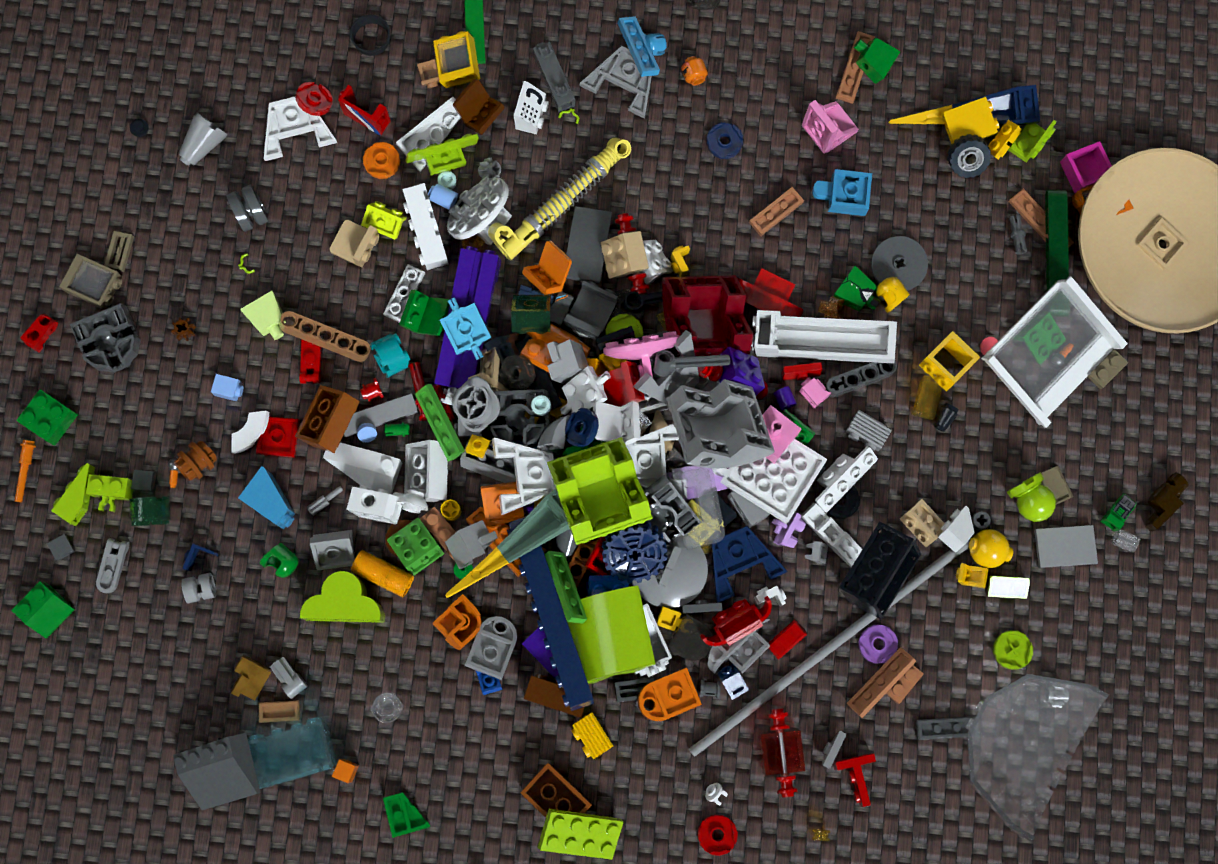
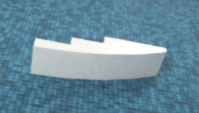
(832, 534)

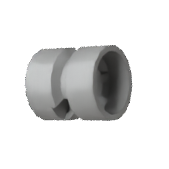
(192, 591)

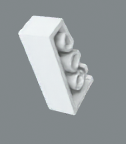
(425, 226)

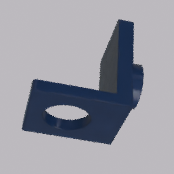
(192, 554)

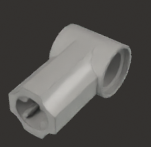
(290, 681)

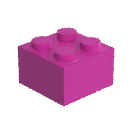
(1085, 166)

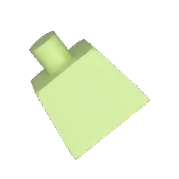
(265, 315)

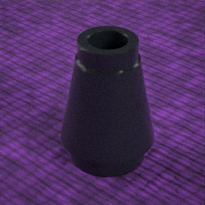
(946, 416)

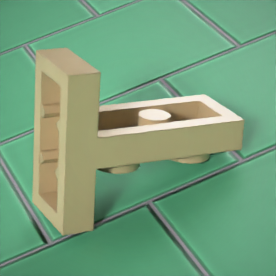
(490, 370)

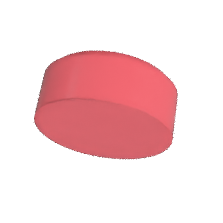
(987, 344)

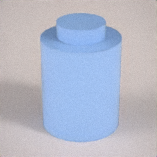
(442, 196)

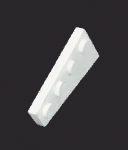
(430, 131)

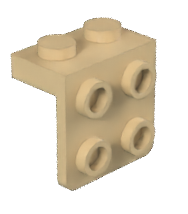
(354, 242)

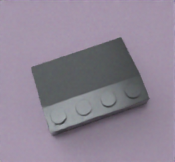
(218, 771)

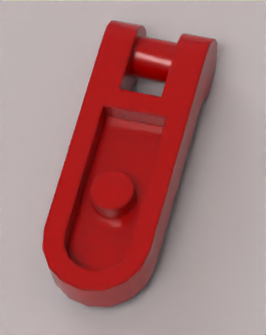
(310, 361)

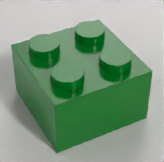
(47, 417)

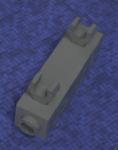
(553, 76)

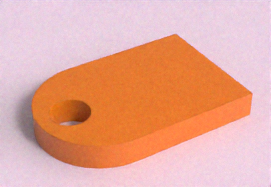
(670, 696)

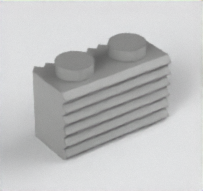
(868, 431)

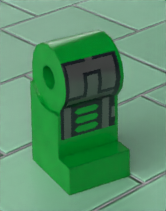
(1118, 512)

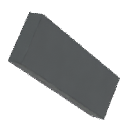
(942, 728)

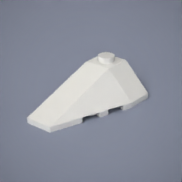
(366, 466)

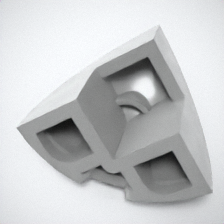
(553, 437)

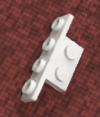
(843, 476)

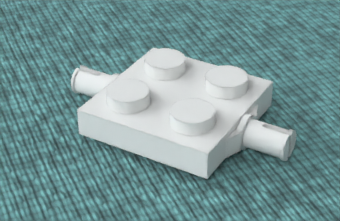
(584, 390)

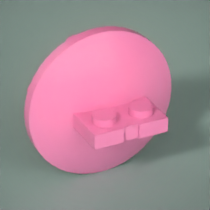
(641, 349)

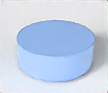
(366, 432)

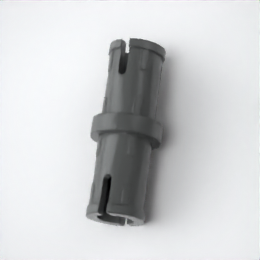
(1018, 234)

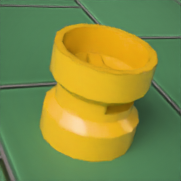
(449, 507)

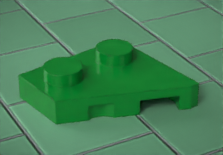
(402, 815)

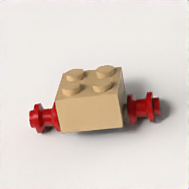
(626, 254)

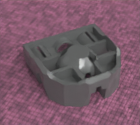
(101, 337)
(516, 418)
(663, 492)

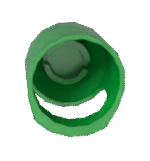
(283, 560)

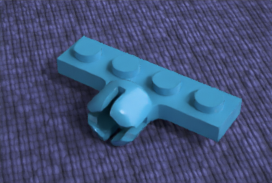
(642, 46)

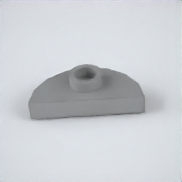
(831, 749)

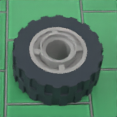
(962, 148)

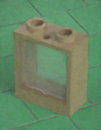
(91, 282)

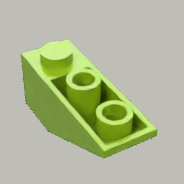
(75, 501)

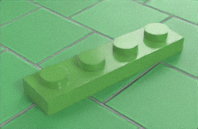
(439, 422)
(565, 587)

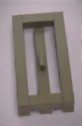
(126, 252)

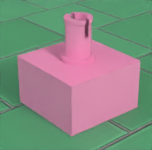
(781, 432)

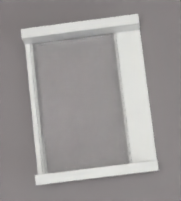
(1053, 348)

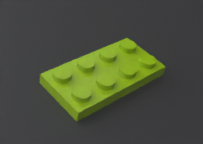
(580, 834)

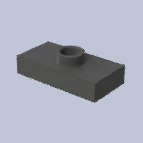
(701, 606)

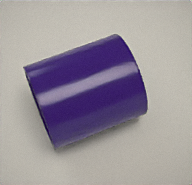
(785, 398)

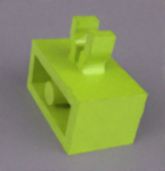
(109, 488)

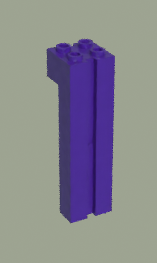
(472, 284)

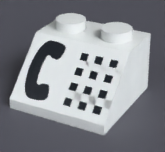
(530, 109)

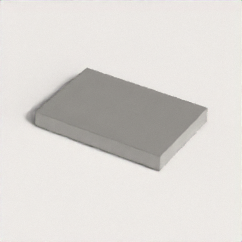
(1066, 546)

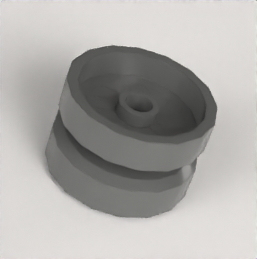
(246, 208)

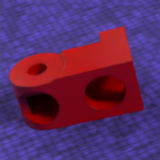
(39, 332)

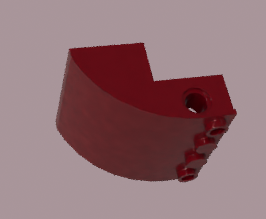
(709, 310)

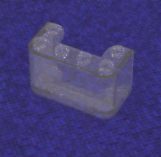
(703, 484)

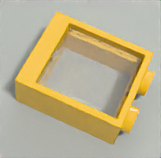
(456, 59)

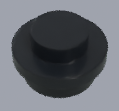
(139, 128)

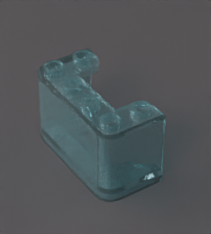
(292, 752)

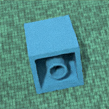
(268, 499)

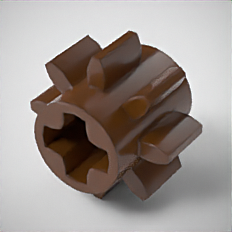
(183, 324)

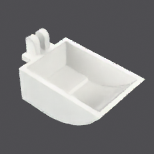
(659, 647)

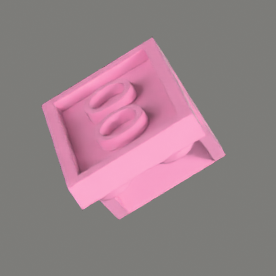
(828, 125)

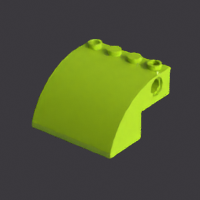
(599, 490)
(613, 636)

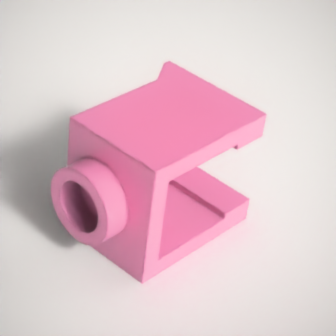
(814, 391)

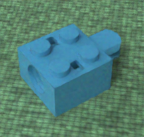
(846, 192)

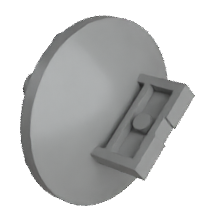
(680, 578)

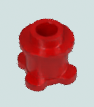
(371, 390)

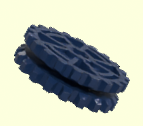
(635, 552)

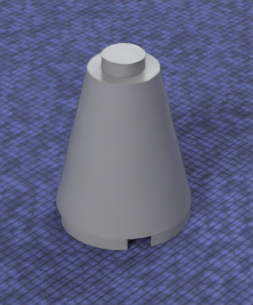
(200, 139)

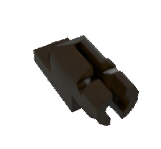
(1166, 500)

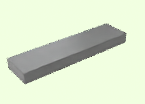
(383, 413)

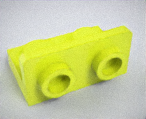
(385, 220)

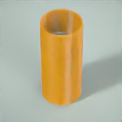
(376, 571)

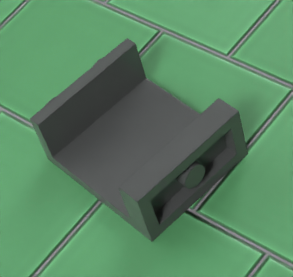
(591, 310)

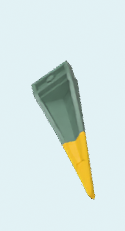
(540, 526)

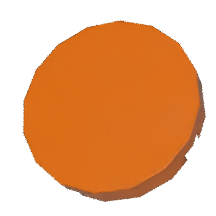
(381, 160)

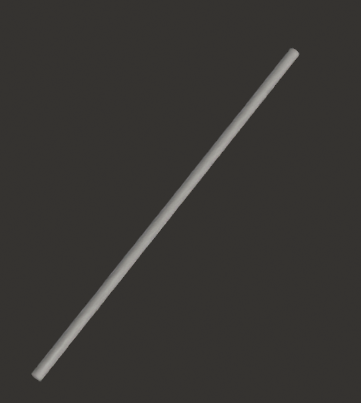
(819, 655)

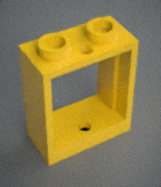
(959, 351)

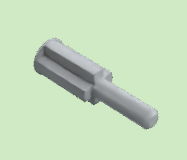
(322, 501)

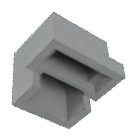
(568, 360)
(470, 543)

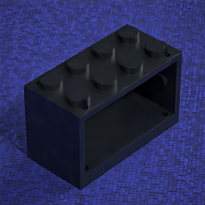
(880, 570)

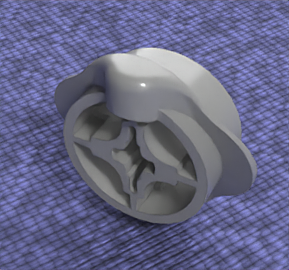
(479, 412)

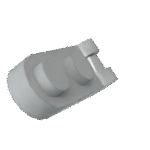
(111, 565)

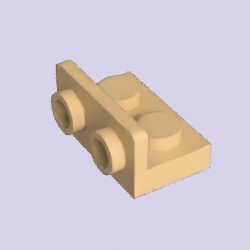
(923, 523)

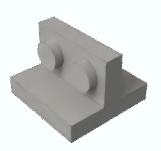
(333, 549)

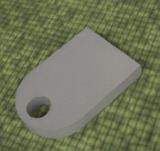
(492, 648)

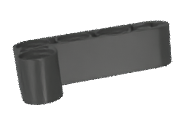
(860, 378)

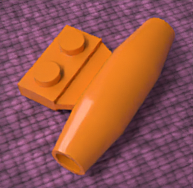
(537, 350)

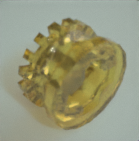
(821, 835)

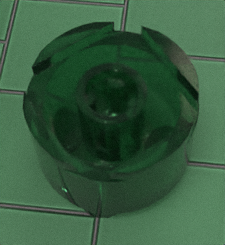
(150, 510)

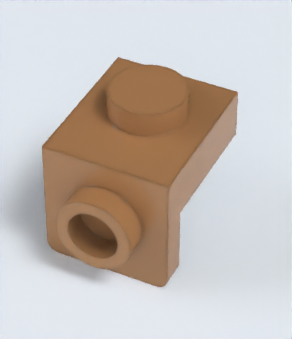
(429, 73)

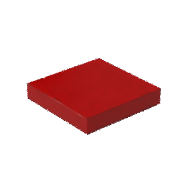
(279, 438)

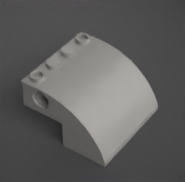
(720, 425)

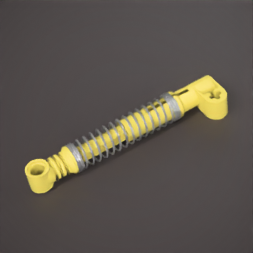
(534, 226)

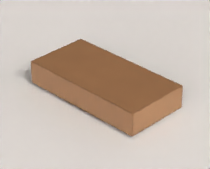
(279, 711)

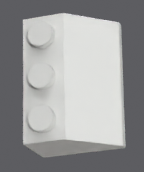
(426, 470)

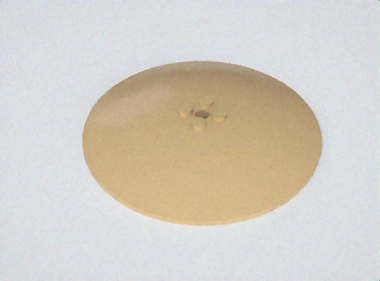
(1171, 201)

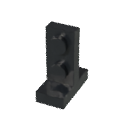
(505, 347)

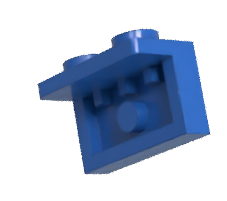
(604, 583)

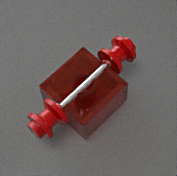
(782, 753)

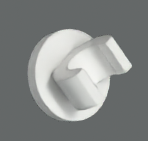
(713, 792)

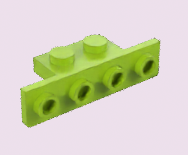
(443, 156)

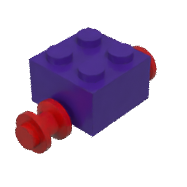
(742, 370)

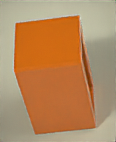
(345, 770)

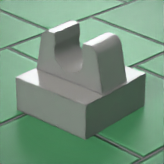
(819, 552)

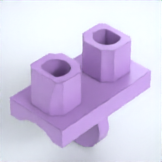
(784, 531)

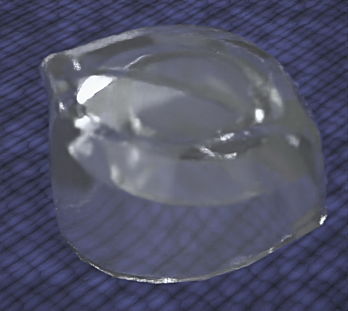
(387, 707)

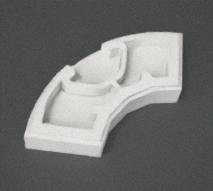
(248, 435)

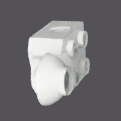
(383, 505)

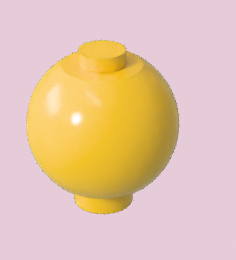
(990, 548)

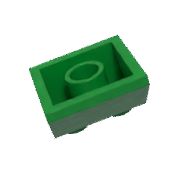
(43, 609)

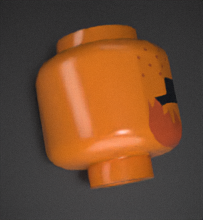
(694, 70)

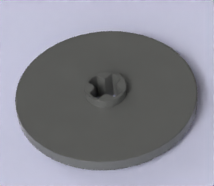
(897, 249)

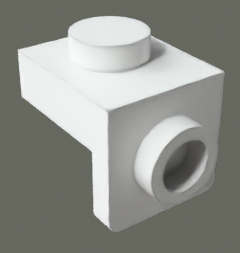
(778, 593)

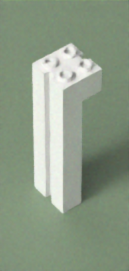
(823, 338)

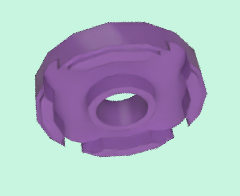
(867, 648)

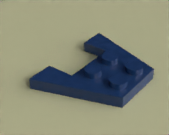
(736, 553)

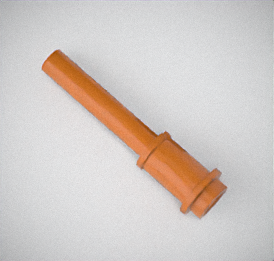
(25, 460)

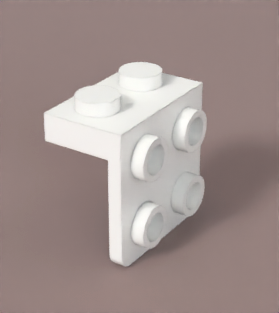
(618, 422)

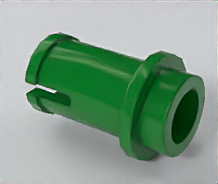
(397, 429)

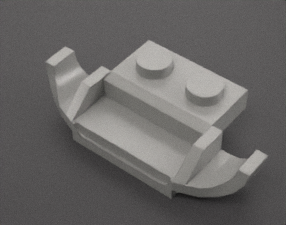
(740, 654)

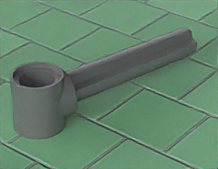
(666, 362)

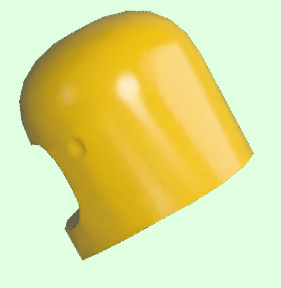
(892, 291)

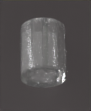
(1125, 540)

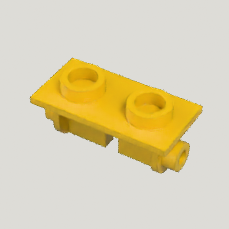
(1008, 132)

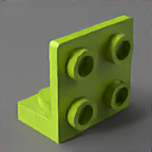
(1031, 141)

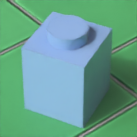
(227, 387)

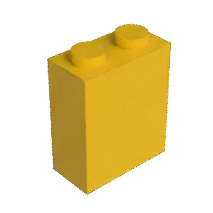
(972, 119)

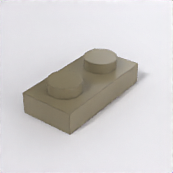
(1107, 369)

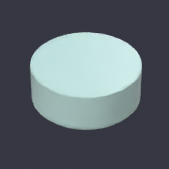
(447, 179)
(541, 405)

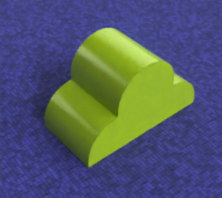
(342, 600)

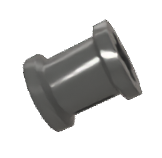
(983, 516)
(710, 689)

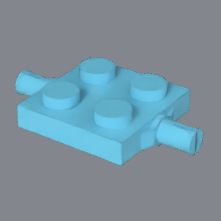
(465, 329)

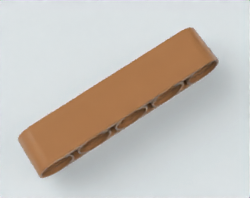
(318, 329)

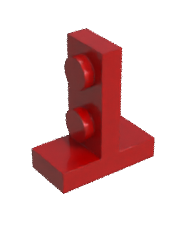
(856, 775)

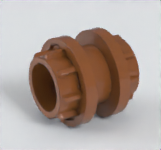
(195, 460)

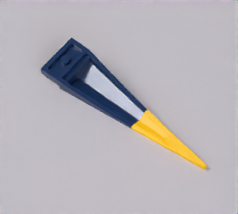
(1014, 104)

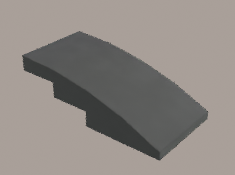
(584, 244)

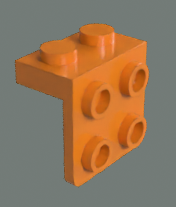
(551, 271)

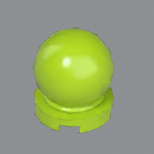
(1033, 499)

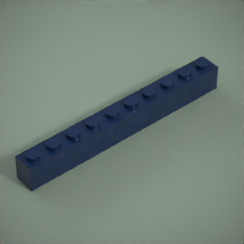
(555, 626)

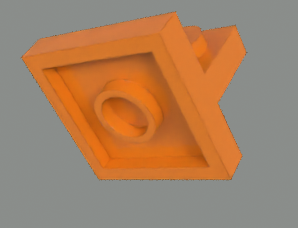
(491, 503)

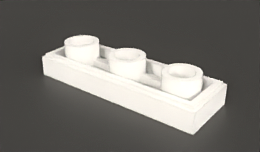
(409, 281)

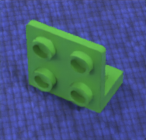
(415, 546)

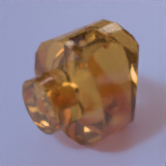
(830, 308)

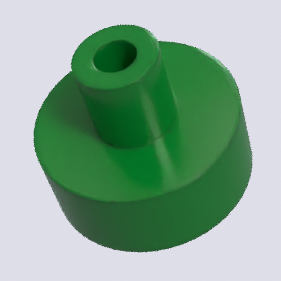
(461, 574)

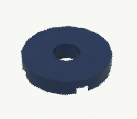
(720, 150)
(589, 431)

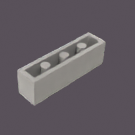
(498, 468)

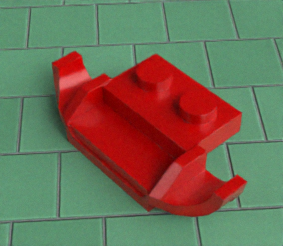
(771, 294)
(737, 622)

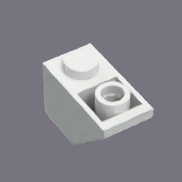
(958, 530)

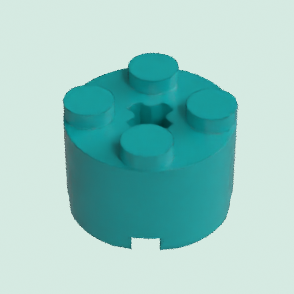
(390, 355)

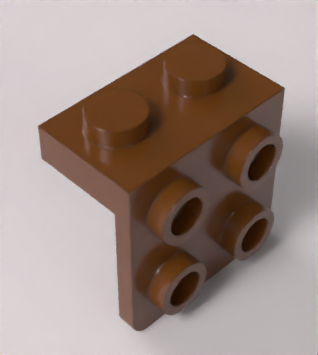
(477, 107)

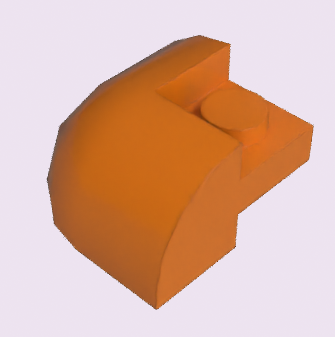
(459, 622)

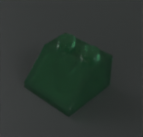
(531, 313)

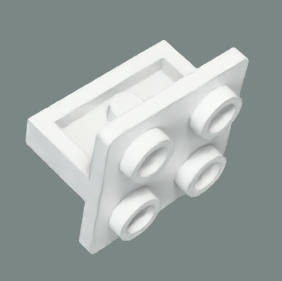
(657, 261)

